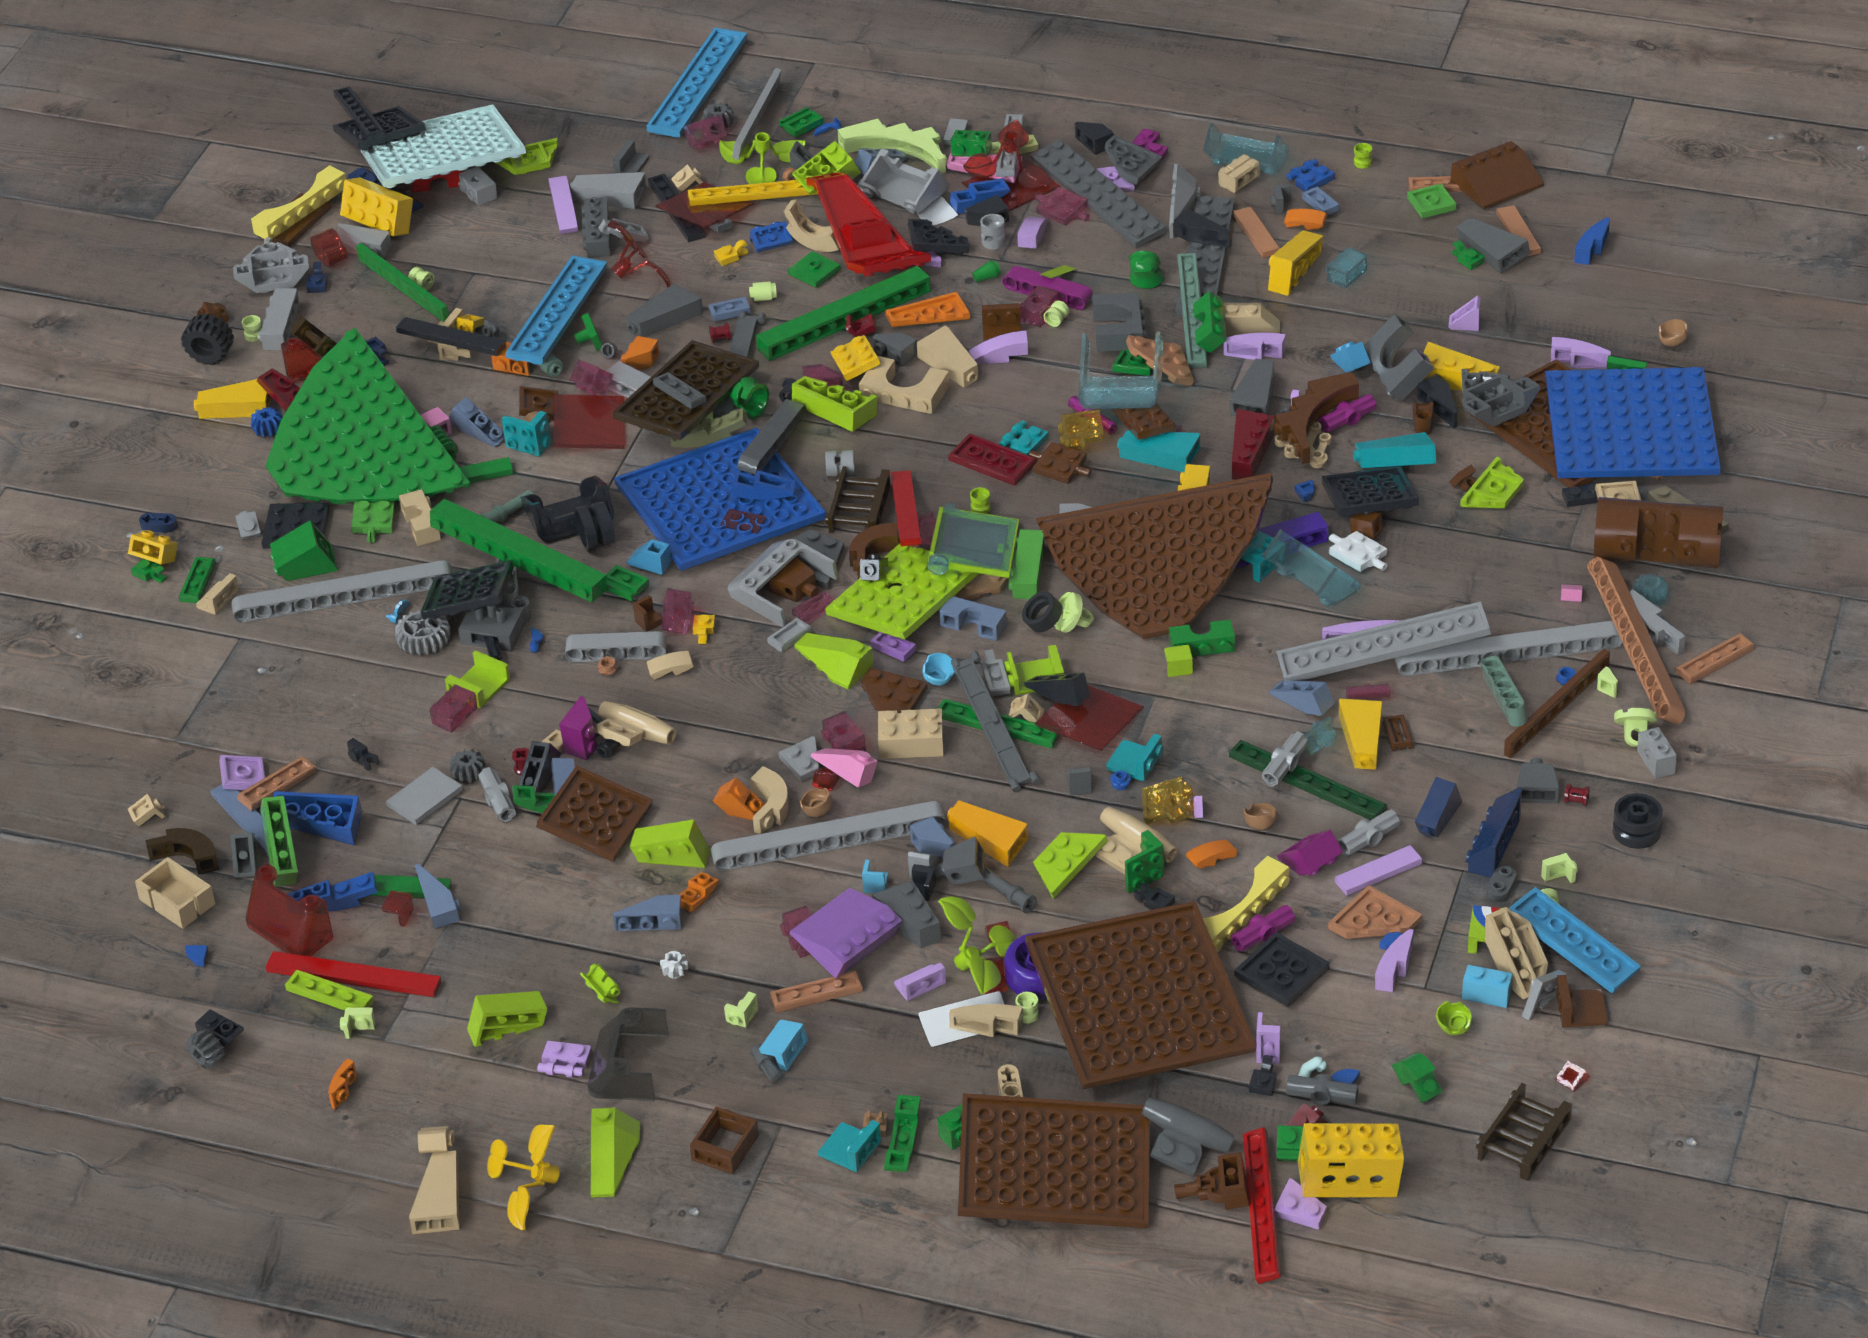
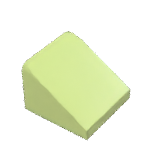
(1607, 682)

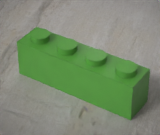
(1028, 564)
(279, 840)

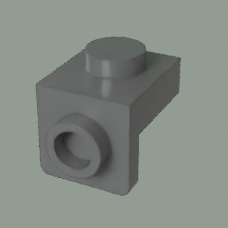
(1281, 194)

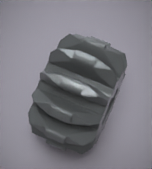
(720, 109)
(467, 765)
(205, 1048)

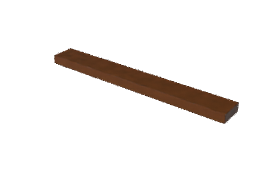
(1556, 703)

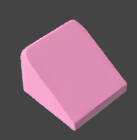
(1571, 593)

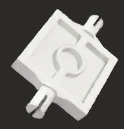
(1358, 551)

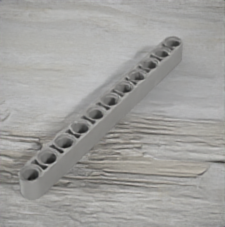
(337, 591)
(1512, 648)
(823, 836)

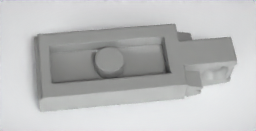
(636, 231)
(995, 675)

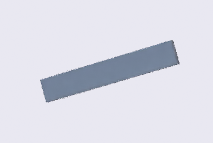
(246, 819)

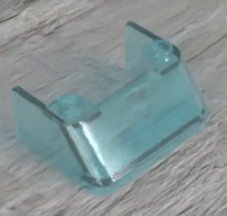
(1225, 148)
(1310, 569)

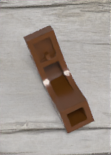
(872, 541)

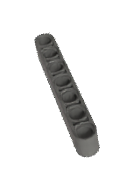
(771, 437)

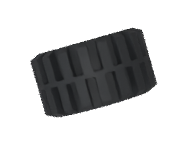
(207, 339)

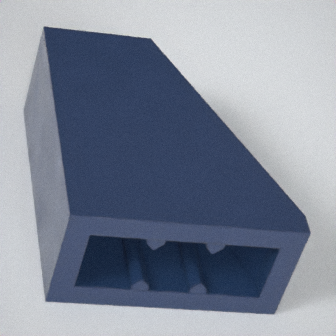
(1438, 807)

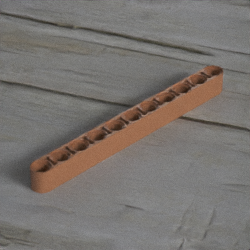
(1637, 641)

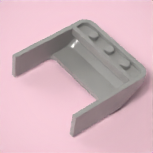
(766, 566)

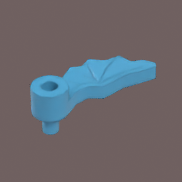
(394, 617)

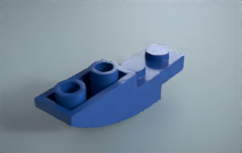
(340, 895)

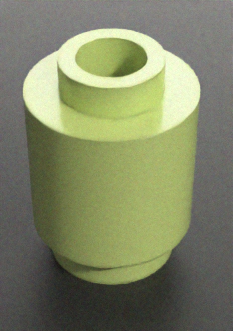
(763, 291)

